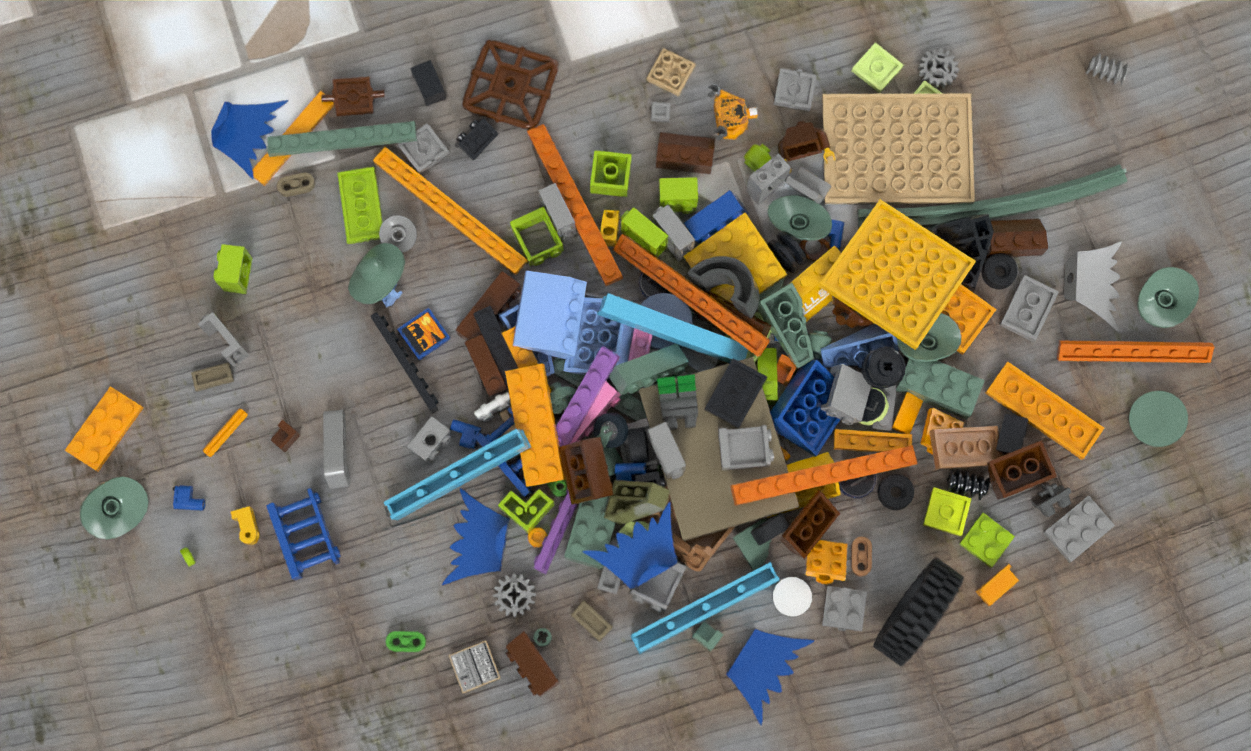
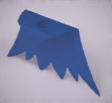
(239, 130)
(482, 542)
(642, 556)
(759, 665)

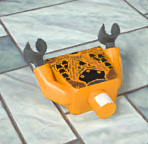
(730, 113)

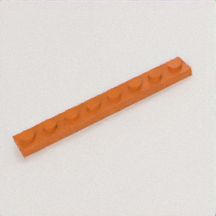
(1135, 351)

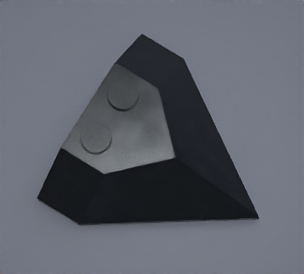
(972, 237)

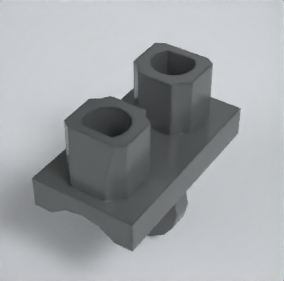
(1051, 495)

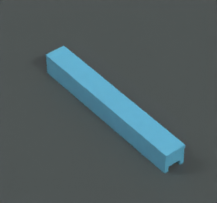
(671, 329)
(457, 474)
(704, 608)

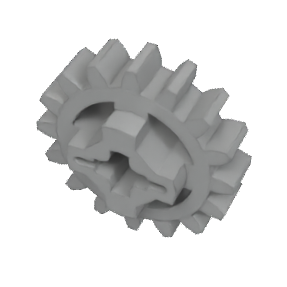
(938, 66)
(523, 595)

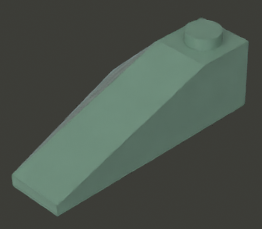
(785, 314)

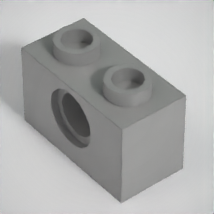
(435, 429)

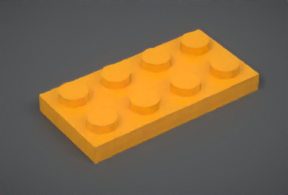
(104, 429)

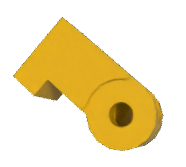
(609, 227)
(249, 530)

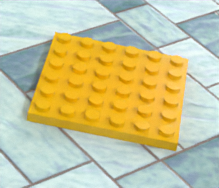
(897, 274)

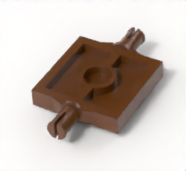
(352, 96)

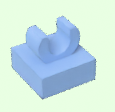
(391, 297)

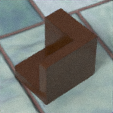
(285, 436)

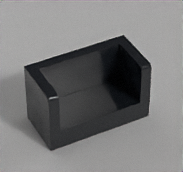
(428, 83)

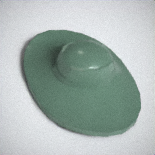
(800, 217)
(377, 274)
(1168, 297)
(940, 341)
(114, 508)

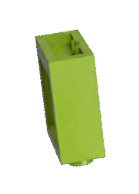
(532, 219)
(644, 232)

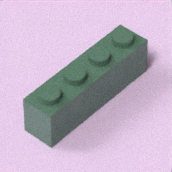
(646, 369)

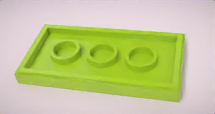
(360, 204)

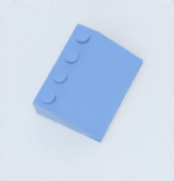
(549, 314)
(595, 333)

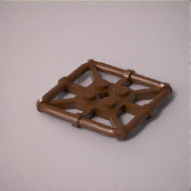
(516, 94)

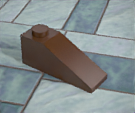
(485, 365)

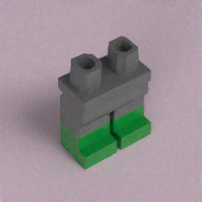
(678, 407)

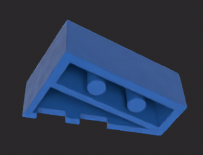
(715, 216)

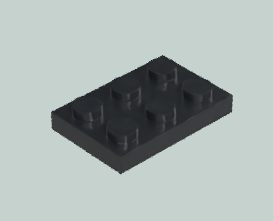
(735, 393)

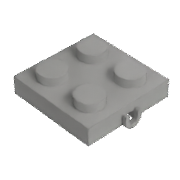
(795, 89)
(424, 151)
(844, 608)

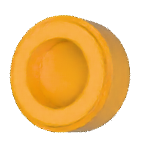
(536, 537)

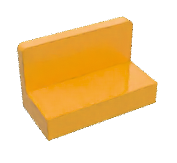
(997, 585)

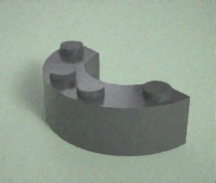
(728, 271)

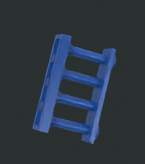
(512, 470)
(290, 549)

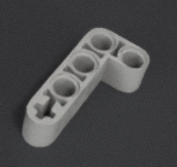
(335, 449)

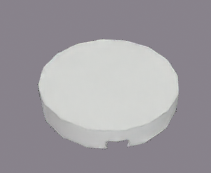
(792, 596)

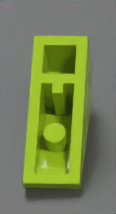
(768, 366)

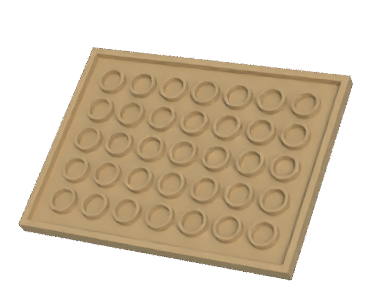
(899, 148)

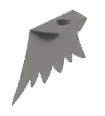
(1093, 281)

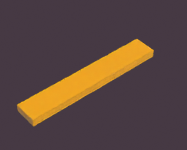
(304, 123)

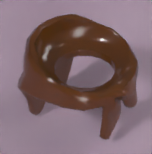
(824, 248)

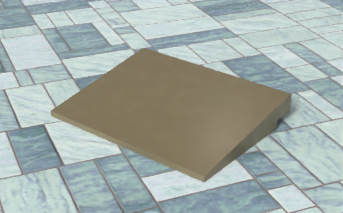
(704, 493)

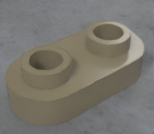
(296, 182)

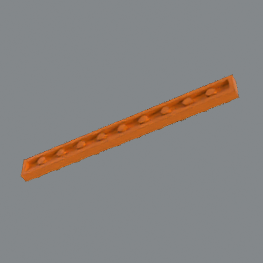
(583, 220)
(691, 295)
(823, 475)

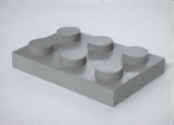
(1029, 308)
(1079, 529)

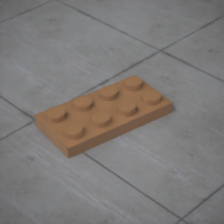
(964, 446)

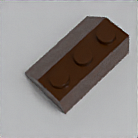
(685, 153)
(1018, 238)
(585, 470)
(1020, 470)
(810, 525)
(531, 665)

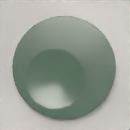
(1158, 418)

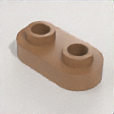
(863, 557)

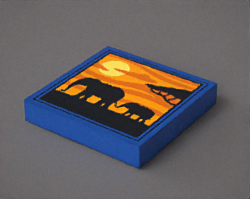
(423, 334)

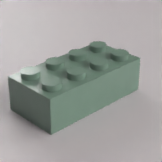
(942, 386)
(590, 532)

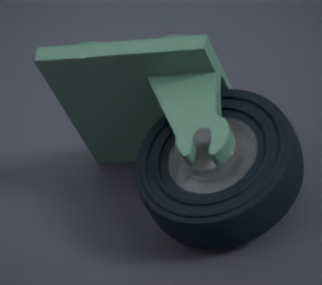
(613, 433)

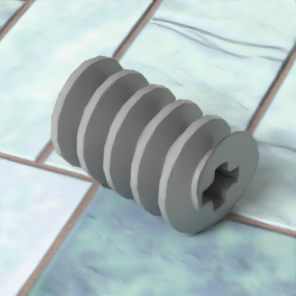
(1108, 68)

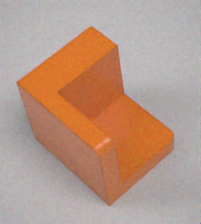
(785, 370)

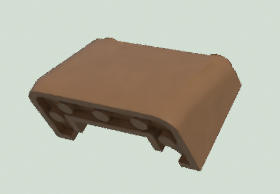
(696, 551)

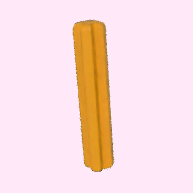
(225, 432)

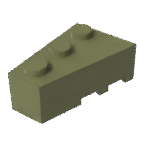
(635, 501)

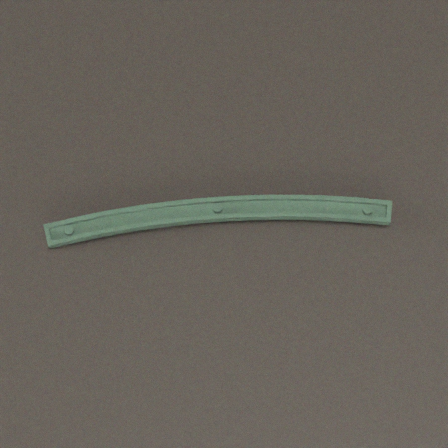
(1015, 203)

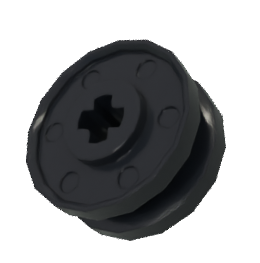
(787, 252)
(883, 367)

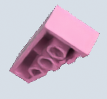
(606, 398)

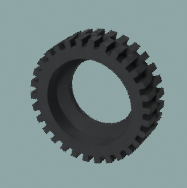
(918, 611)

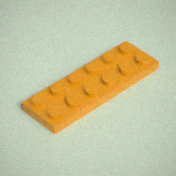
(1044, 410)
(535, 416)

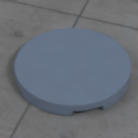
(671, 306)

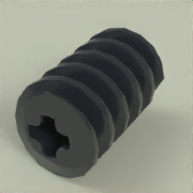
(968, 484)

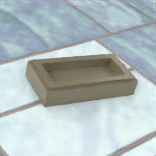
(212, 376)
(591, 621)

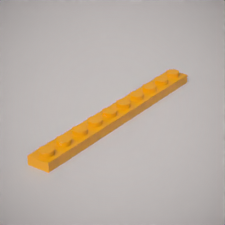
(450, 211)

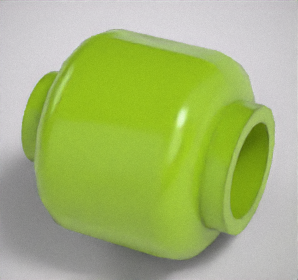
(757, 156)

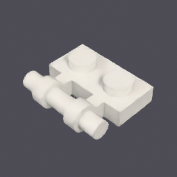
(486, 411)

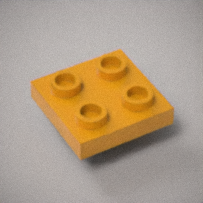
(937, 420)
(827, 562)

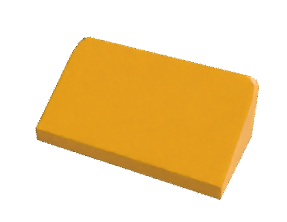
(907, 413)

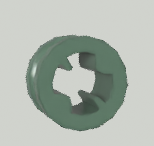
(548, 638)

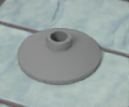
(392, 225)

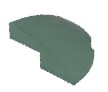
(752, 552)

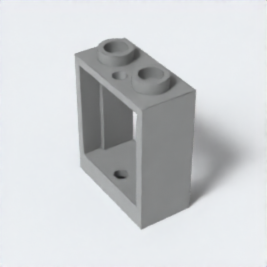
(772, 175)
(557, 211)
(679, 238)
(667, 451)

